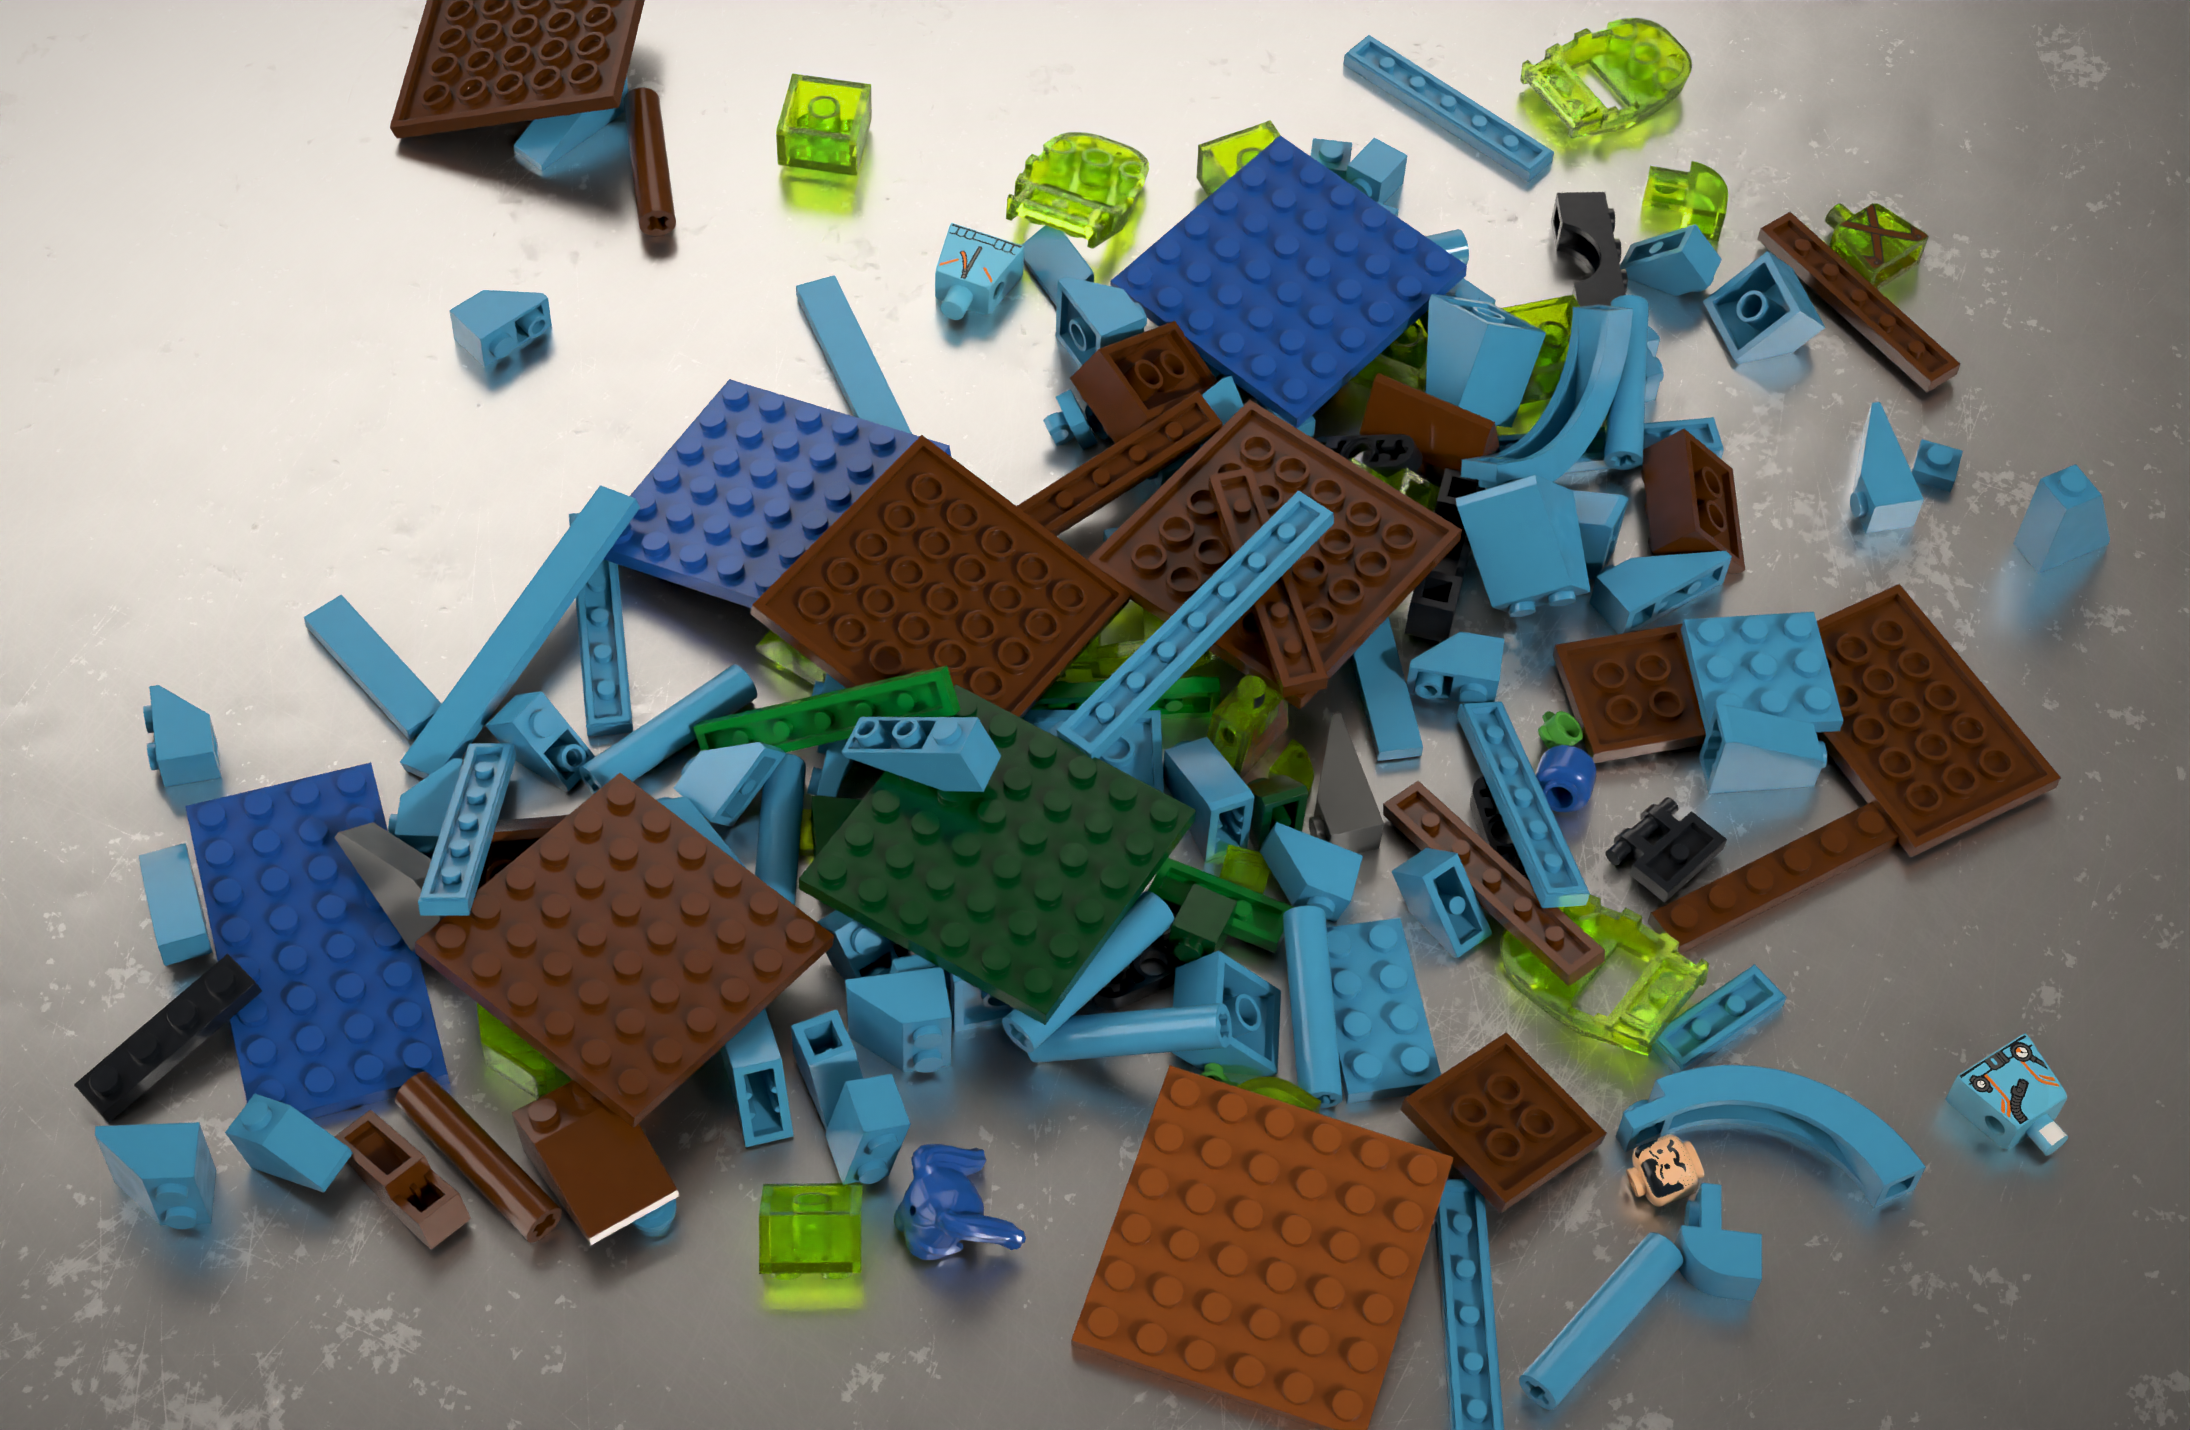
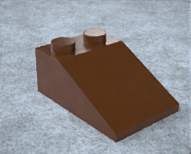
(1141, 378)
(592, 1160)

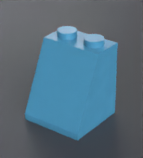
(1479, 356)
(1526, 544)

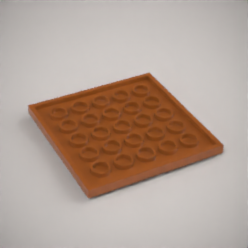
(1263, 1253)

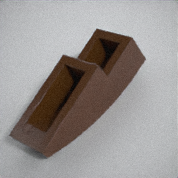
(403, 1179)

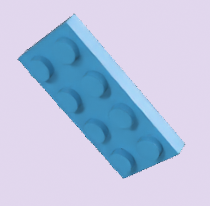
(1378, 1013)

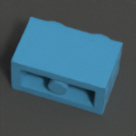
(867, 1129)

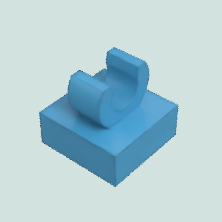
(1069, 423)

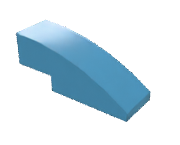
(174, 904)

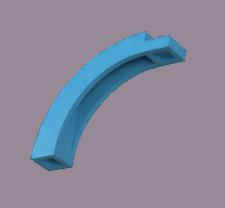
(1577, 407)
(1784, 1103)

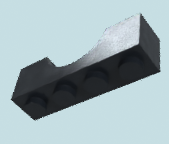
(1585, 230)
(1438, 594)

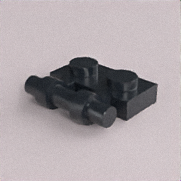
(1676, 857)

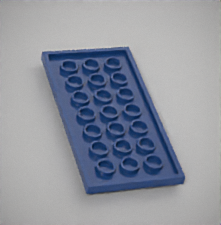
(340, 988)

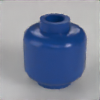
(1566, 777)

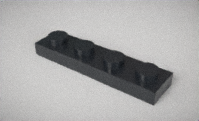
(168, 1038)

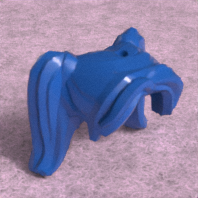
(946, 1206)

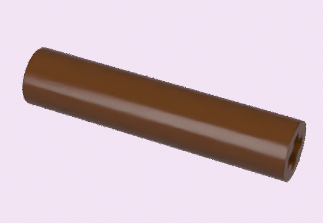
(649, 162)
(478, 1157)

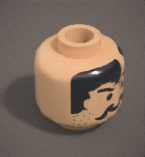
(1665, 1170)

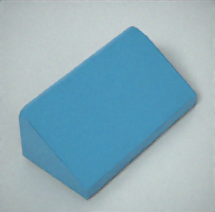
(1053, 256)

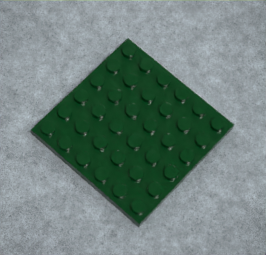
(1005, 880)

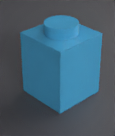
(1377, 170)

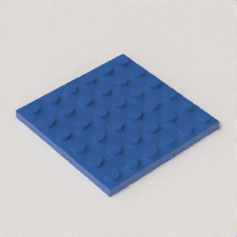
(1289, 279)
(751, 490)

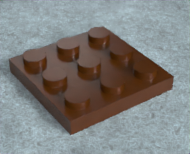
(1631, 693)
(1503, 1122)

